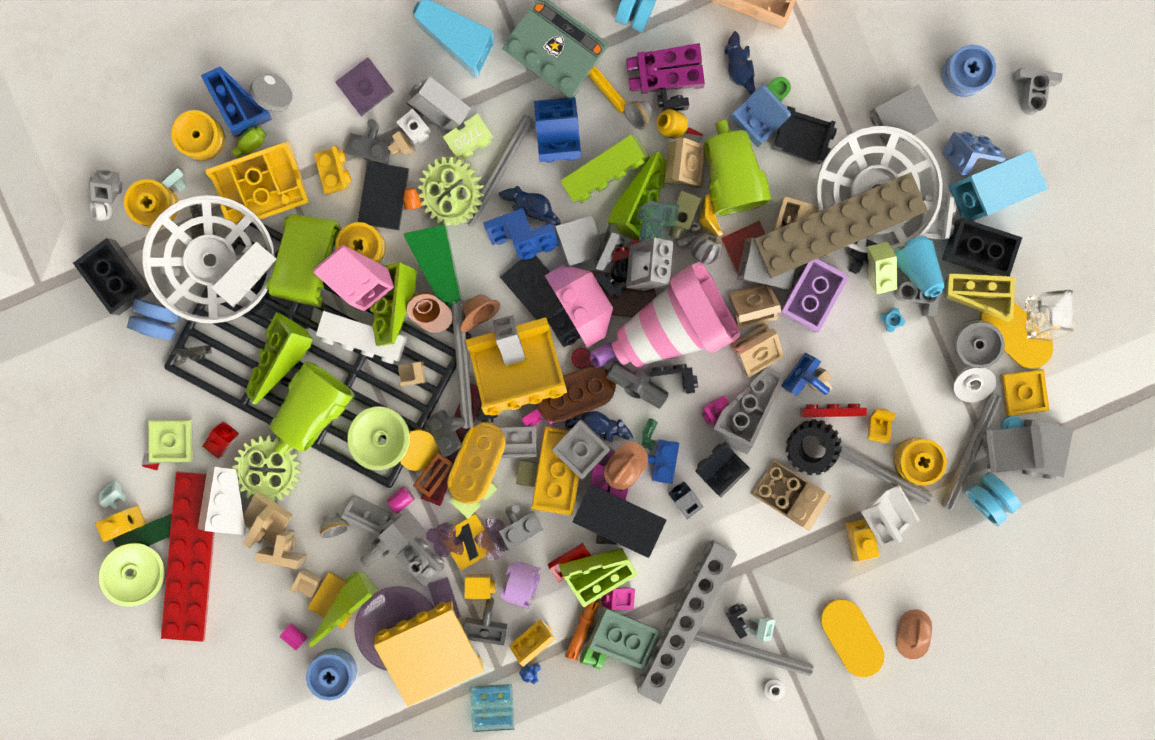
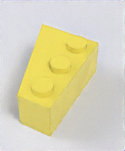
(983, 293)

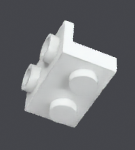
(942, 226)

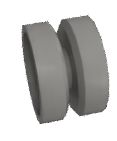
(975, 331)

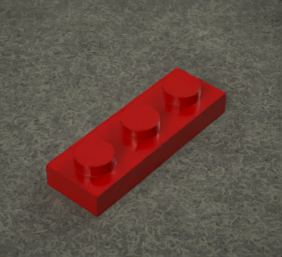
(833, 410)

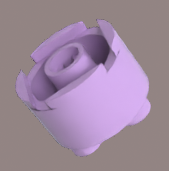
(521, 584)

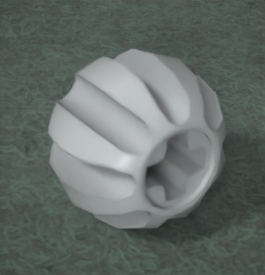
(706, 248)

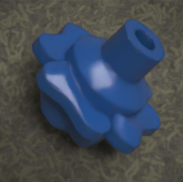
(529, 672)

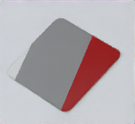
(693, 135)
(151, 465)

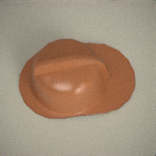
(477, 311)
(626, 465)
(914, 634)

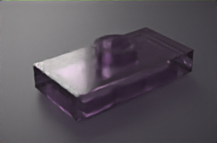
(442, 592)

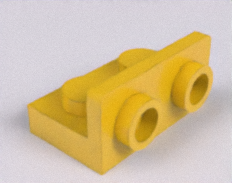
(332, 170)
(532, 642)

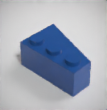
(234, 102)

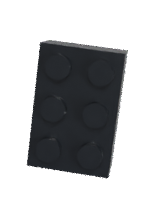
(982, 248)
(112, 276)

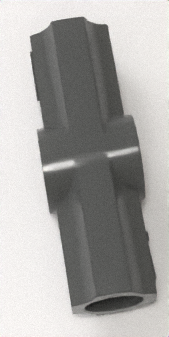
(637, 384)

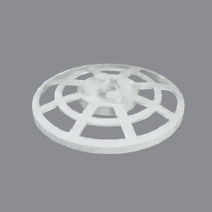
(882, 174)
(196, 252)

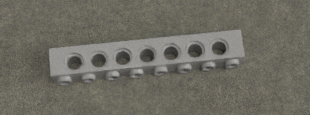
(657, 689)

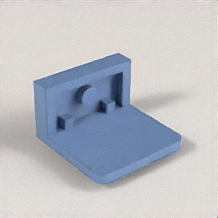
(760, 115)
(965, 149)

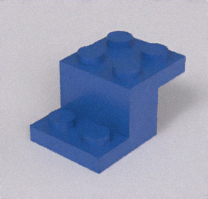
(557, 129)
(526, 241)

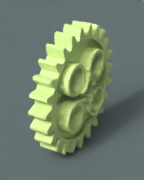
(439, 176)
(266, 484)

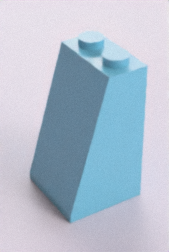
(457, 35)
(998, 187)

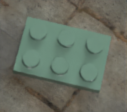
(623, 638)

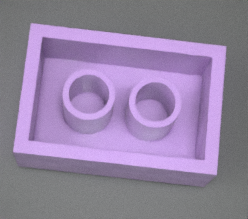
(813, 295)

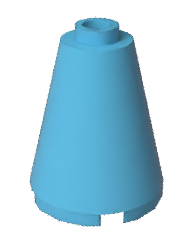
(921, 265)

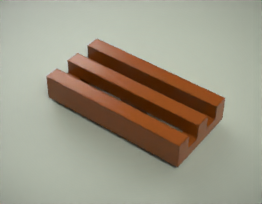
(423, 489)

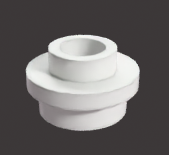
(770, 685)

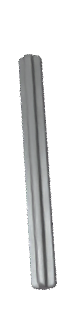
(501, 165)
(462, 366)
(971, 451)
(883, 474)
(753, 653)

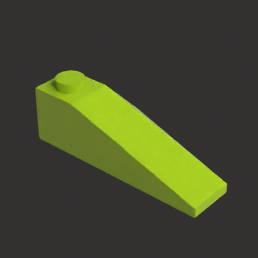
(643, 189)
(391, 308)
(283, 350)
(350, 598)

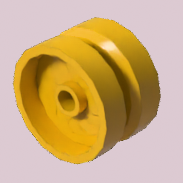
(189, 126)
(139, 199)
(362, 233)
(932, 461)

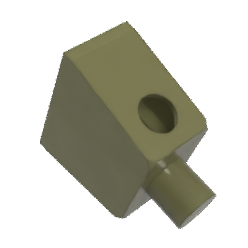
(688, 204)

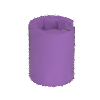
(602, 355)

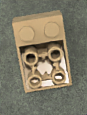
(791, 211)
(791, 495)

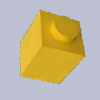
(479, 586)

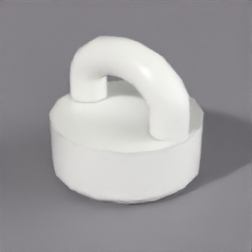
(98, 212)
(176, 271)

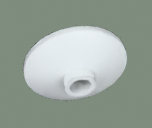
(977, 390)

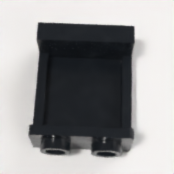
(805, 137)

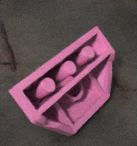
(582, 301)

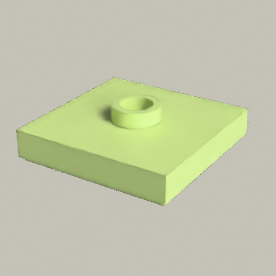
(170, 441)

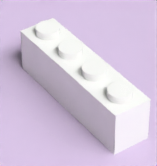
(357, 335)

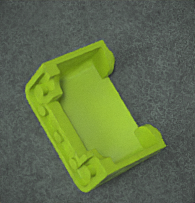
(303, 247)

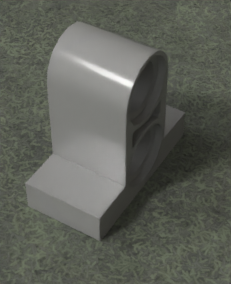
(1031, 92)
(915, 296)
(508, 340)

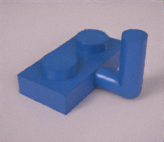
(802, 374)
(664, 461)

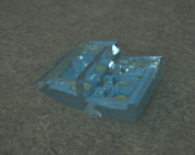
(492, 708)

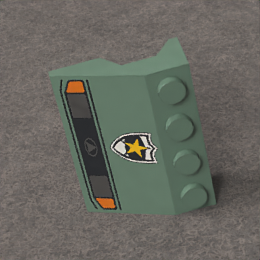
(555, 46)

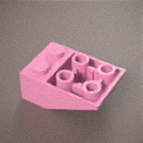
(354, 277)

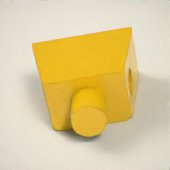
(118, 523)
(861, 541)

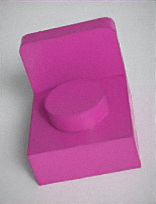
(713, 410)
(533, 418)
(619, 599)

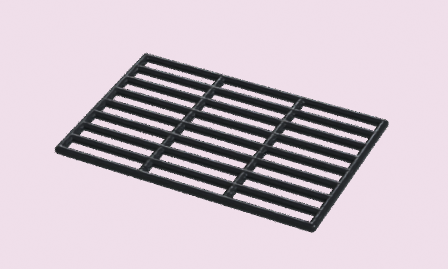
(353, 370)

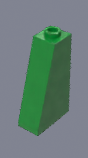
(436, 260)

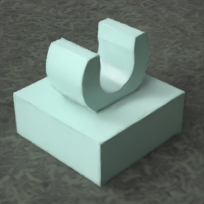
(174, 178)
(110, 494)
(764, 630)

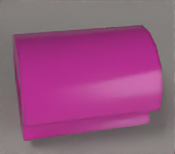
(400, 499)
(293, 636)

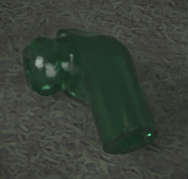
(647, 432)

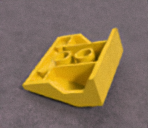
(261, 182)

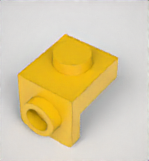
(880, 425)

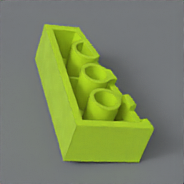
(605, 168)

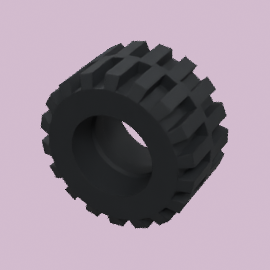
(805, 462)

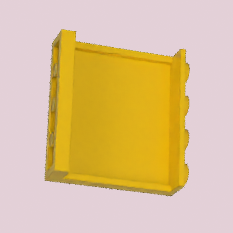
(518, 383)
(428, 653)

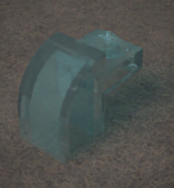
(654, 216)

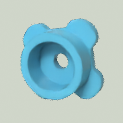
(886, 318)

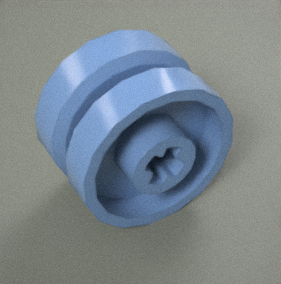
(968, 70)
(153, 320)
(342, 676)

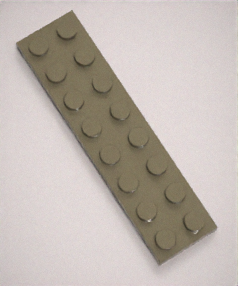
(840, 225)

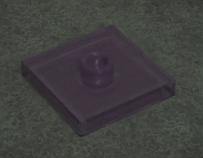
(364, 86)

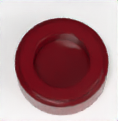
(581, 358)

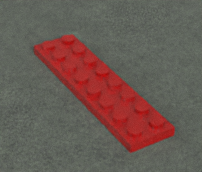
(188, 563)

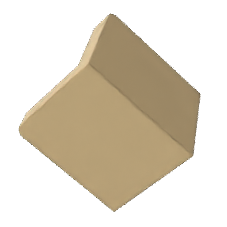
(412, 374)
(306, 583)

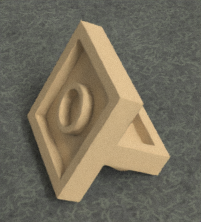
(685, 163)
(754, 305)
(758, 349)
(264, 520)
(281, 553)

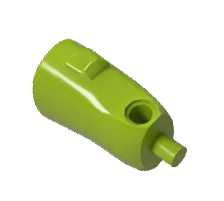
(734, 172)
(310, 405)

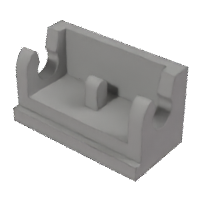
(366, 515)

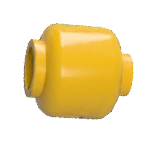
(672, 123)

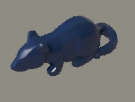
(739, 68)
(535, 204)
(603, 425)

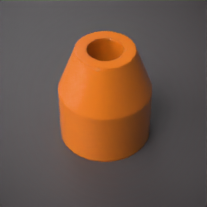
(411, 199)

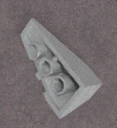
(745, 415)

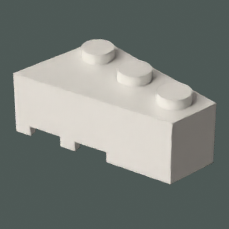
(243, 273)
(221, 503)

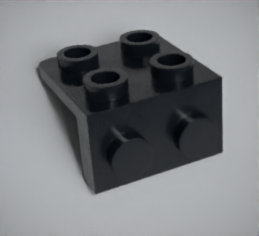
(689, 380)
(722, 469)

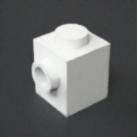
(414, 127)

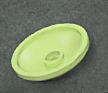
(366, 435)
(138, 586)

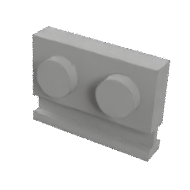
(520, 442)

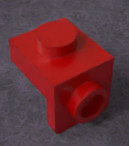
(220, 439)

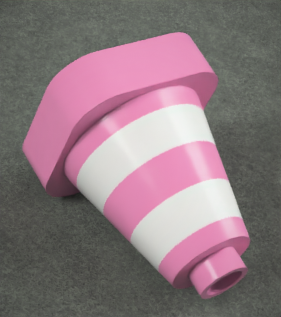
(678, 321)

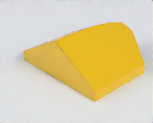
(708, 219)

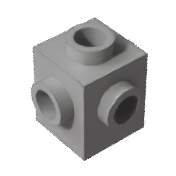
(105, 186)

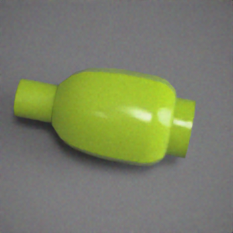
(249, 141)

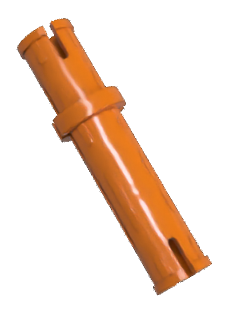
(586, 619)

